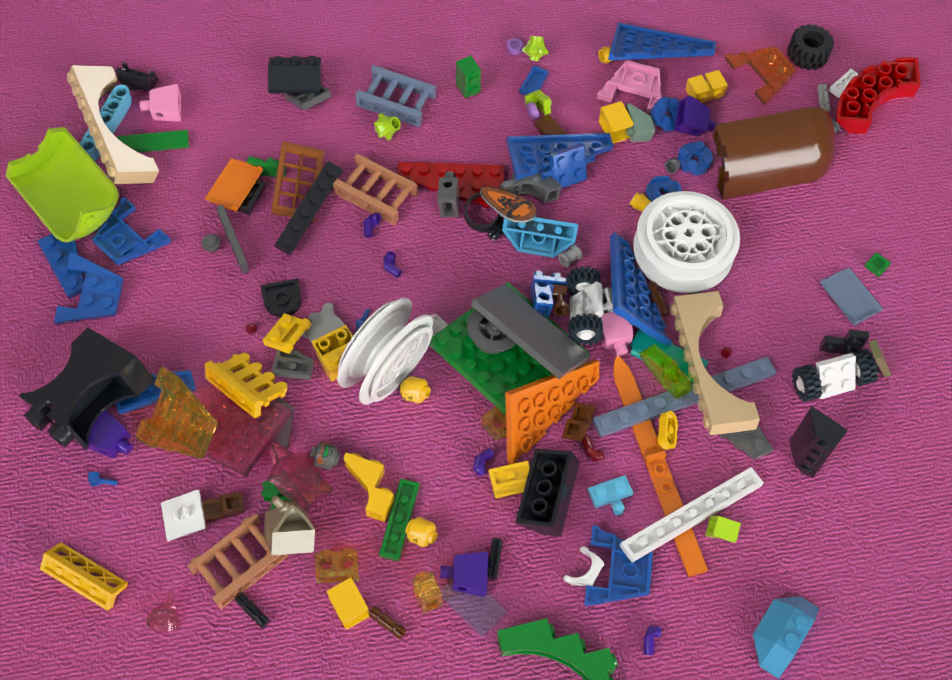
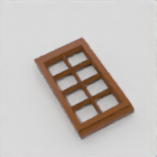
(302, 151)

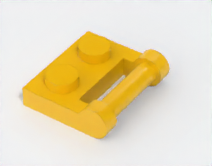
(283, 330)

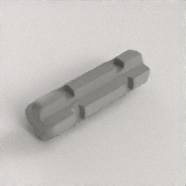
(823, 97)

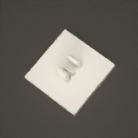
(183, 515)

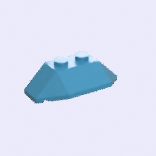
(541, 236)
(783, 632)

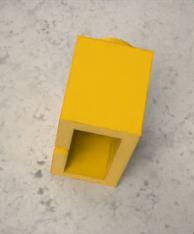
(703, 90)

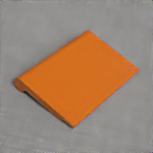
(234, 184)

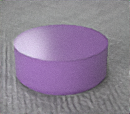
(514, 46)
(532, 110)

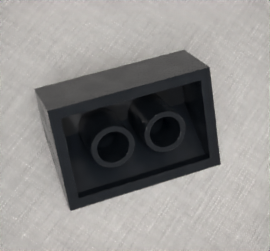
(295, 74)

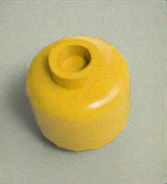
(414, 389)
(421, 532)

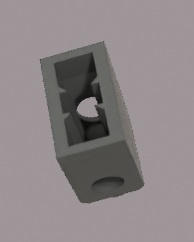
(448, 196)

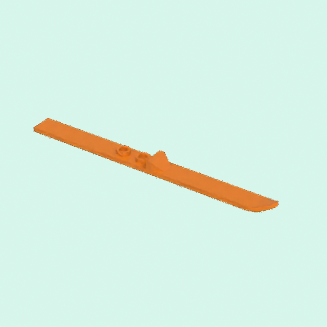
(658, 469)

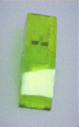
(666, 371)

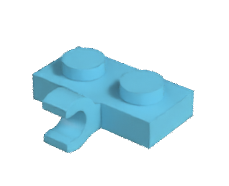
(611, 493)

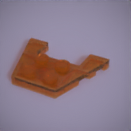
(769, 65)

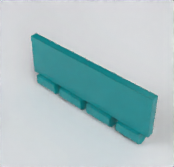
(643, 341)

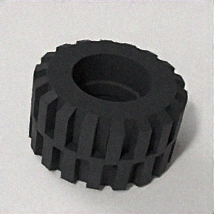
(810, 47)

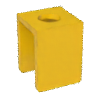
(615, 120)
(348, 603)

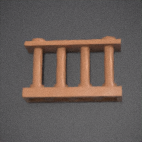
(374, 204)
(240, 581)

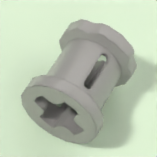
(570, 256)

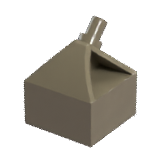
(288, 528)

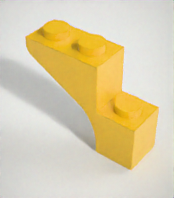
(369, 475)

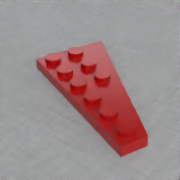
(470, 176)

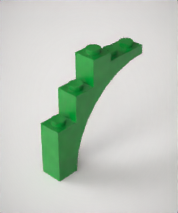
(569, 650)

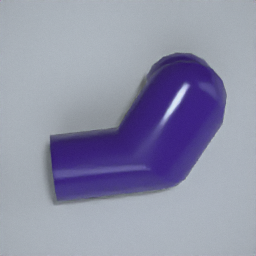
(369, 223)
(389, 264)
(480, 461)
(648, 640)

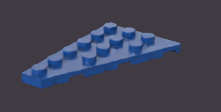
(647, 43)
(631, 292)

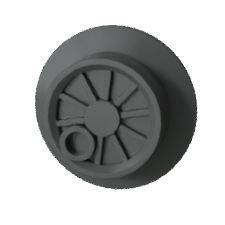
(487, 335)

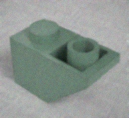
(643, 125)

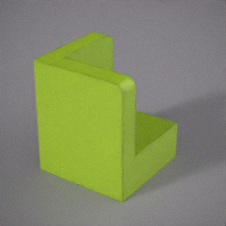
(723, 528)

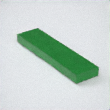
(156, 141)
(399, 519)

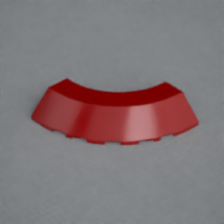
(874, 87)

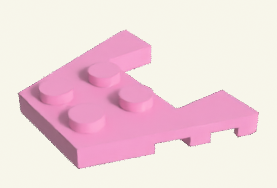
(635, 79)

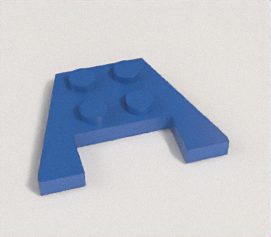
(120, 241)
(98, 295)
(625, 578)

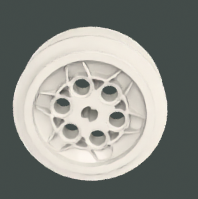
(678, 262)
(385, 350)

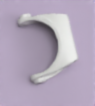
(590, 576)

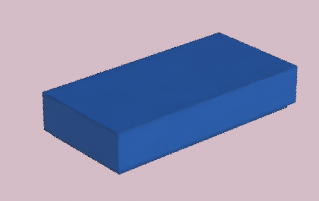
(533, 80)

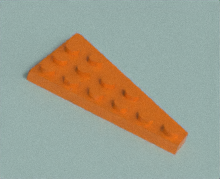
(541, 403)

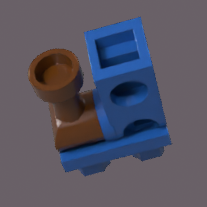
(545, 290)

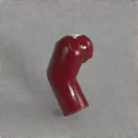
(590, 450)

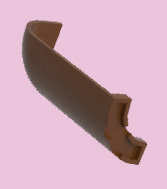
(773, 151)

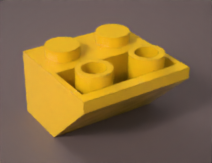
(330, 349)

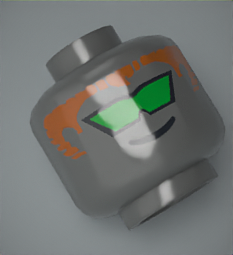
(325, 455)

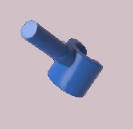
(359, 322)
(95, 480)

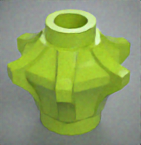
(535, 48)
(387, 126)

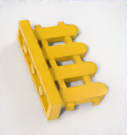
(239, 391)

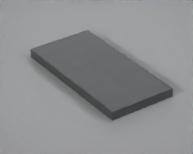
(531, 330)

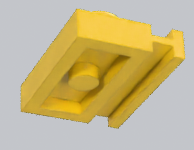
(509, 479)

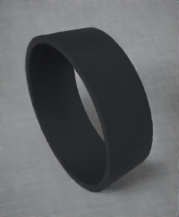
(479, 227)

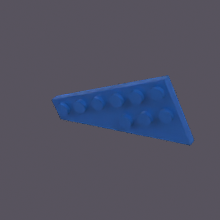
(531, 153)

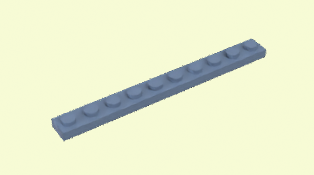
(654, 406)

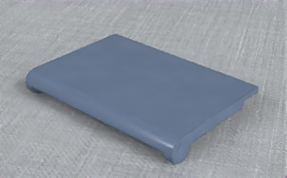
(851, 296)

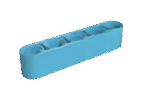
(111, 114)

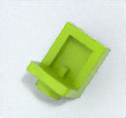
(540, 100)

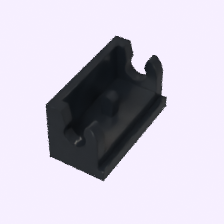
(136, 78)

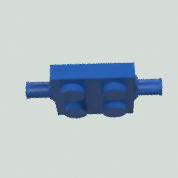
(568, 166)

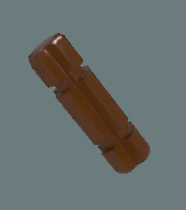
(657, 298)
(387, 622)

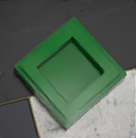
(877, 264)

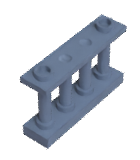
(382, 105)

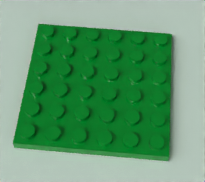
(485, 371)

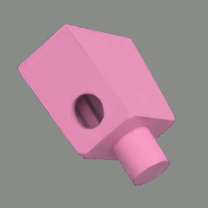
(164, 103)
(617, 333)

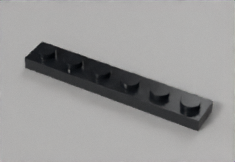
(308, 208)

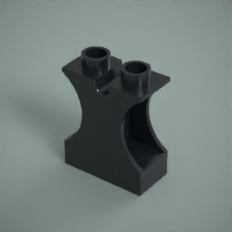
(90, 383)

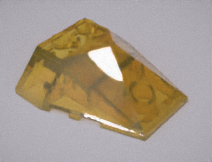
(179, 419)

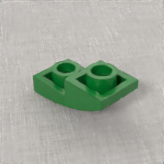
(269, 167)

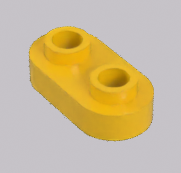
(668, 430)

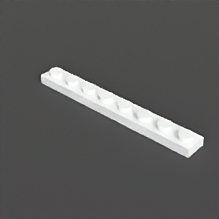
(691, 514)

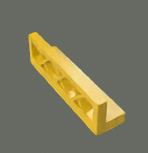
(79, 577)

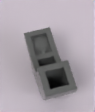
(545, 190)

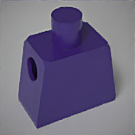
(693, 117)
(109, 436)
(468, 573)

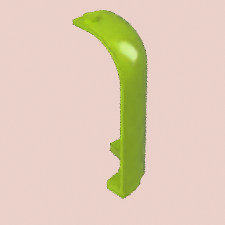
(64, 186)

